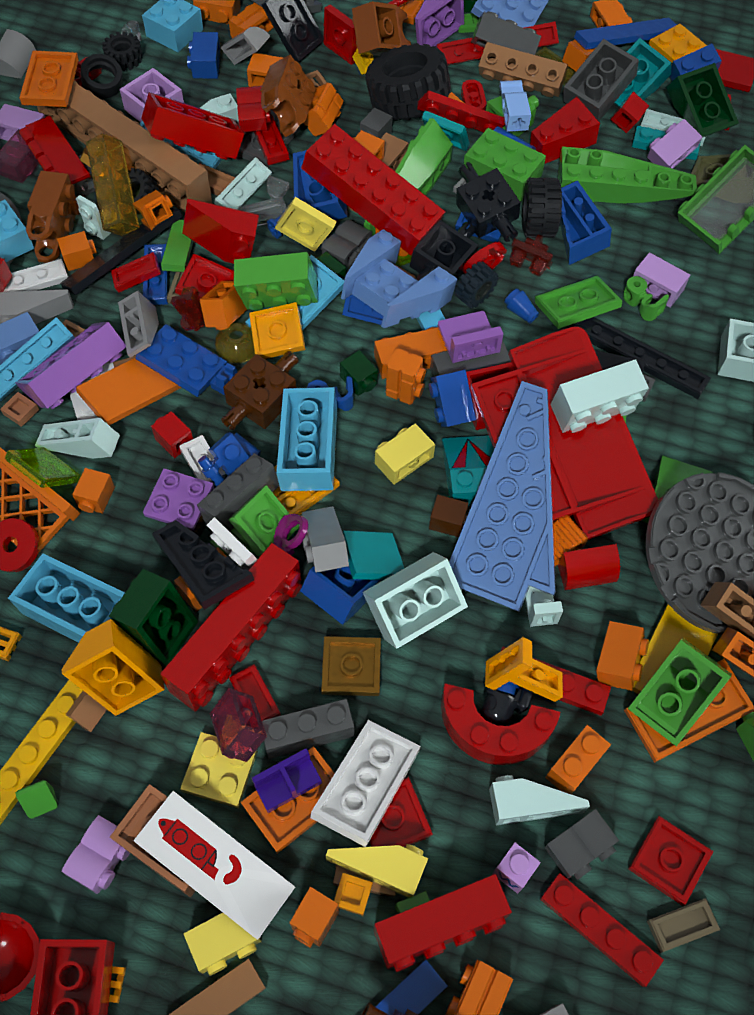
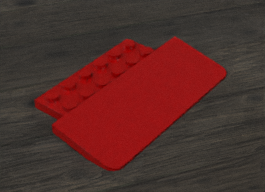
(592, 470)

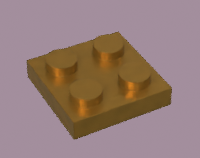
(351, 666)

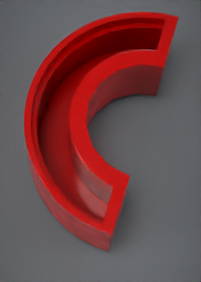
(491, 742)

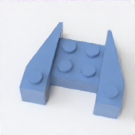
(391, 290)

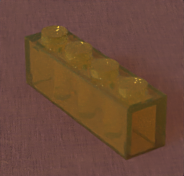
(112, 184)

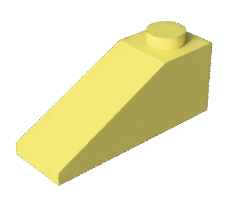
(386, 865)

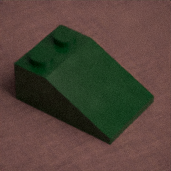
(703, 100)
(154, 616)

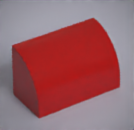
(590, 567)

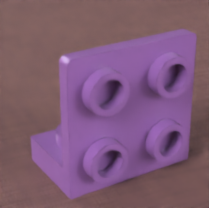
(470, 336)
(177, 498)

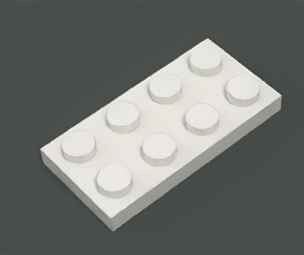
(365, 783)

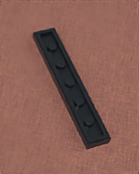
(115, 254)
(657, 363)

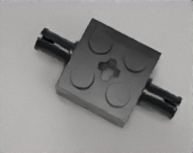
(488, 202)
(445, 249)

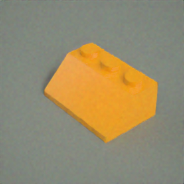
(113, 668)

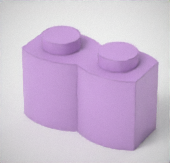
(95, 857)

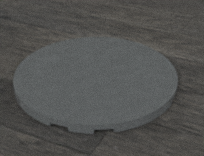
(702, 537)

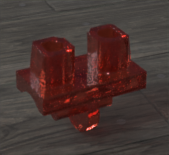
(532, 251)
(189, 308)

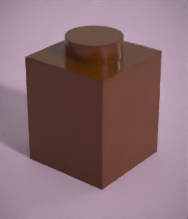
(448, 515)

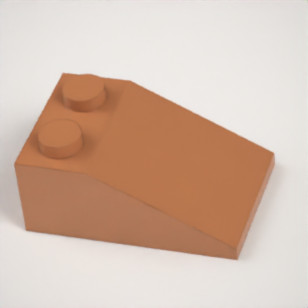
(132, 825)

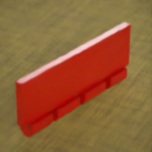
(53, 149)

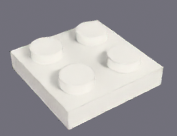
(231, 545)

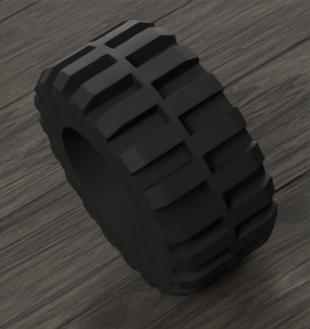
(404, 76)

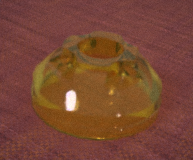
(235, 350)

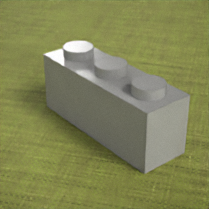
(324, 540)

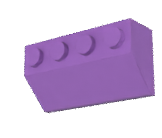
(72, 365)

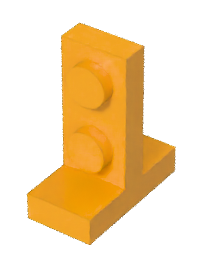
(517, 666)

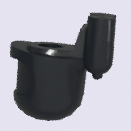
(499, 707)

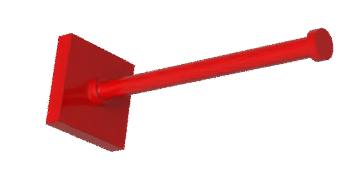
(340, 32)

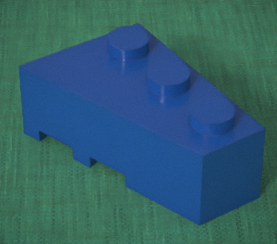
(582, 224)

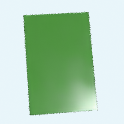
(578, 302)

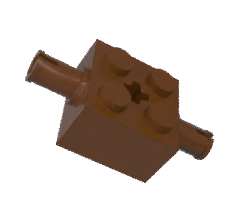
(258, 390)

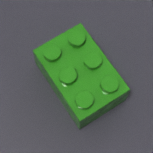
(511, 158)
(276, 280)

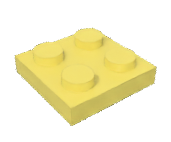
(305, 224)
(215, 775)

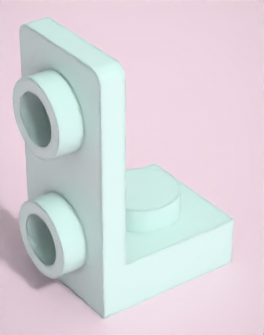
(91, 217)
(542, 608)

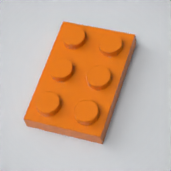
(49, 78)
(293, 818)

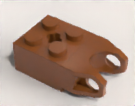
(378, 27)
(287, 94)
(51, 212)

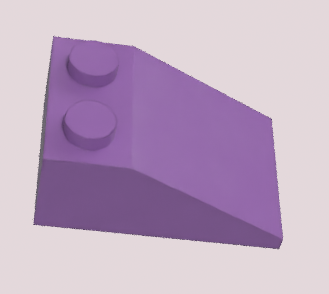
(438, 20)

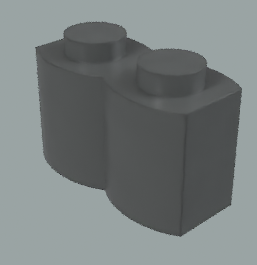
(346, 242)
(581, 845)

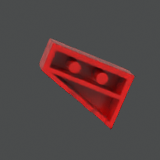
(568, 127)

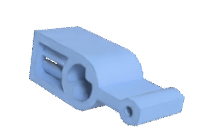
(515, 106)

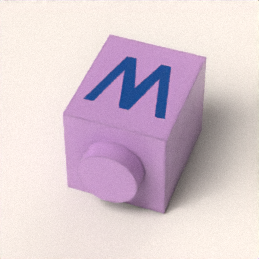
(516, 868)

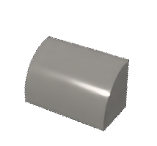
(245, 44)
(14, 54)

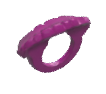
(284, 528)

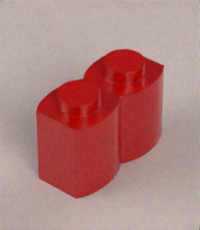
(250, 112)

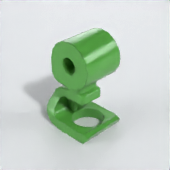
(636, 294)

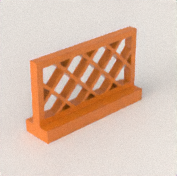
(45, 496)

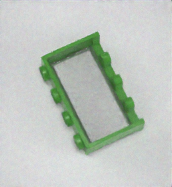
(724, 203)

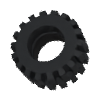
(541, 207)

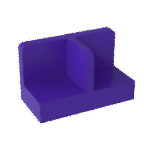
(286, 780)

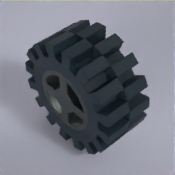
(476, 284)

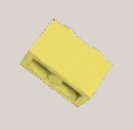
(404, 453)
(217, 942)

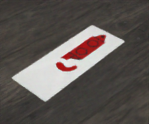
(214, 864)

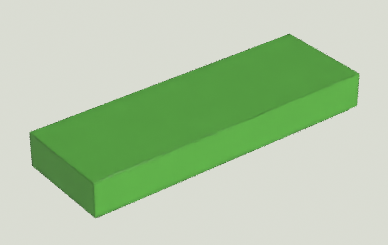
(177, 249)

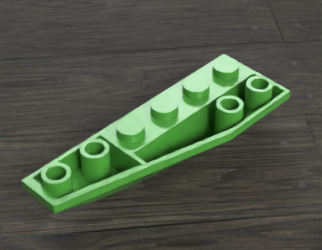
(424, 159)
(622, 178)

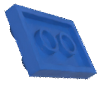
(181, 360)

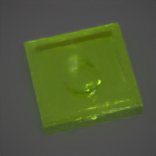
(42, 467)

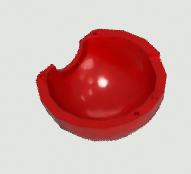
(17, 954)

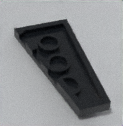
(200, 564)

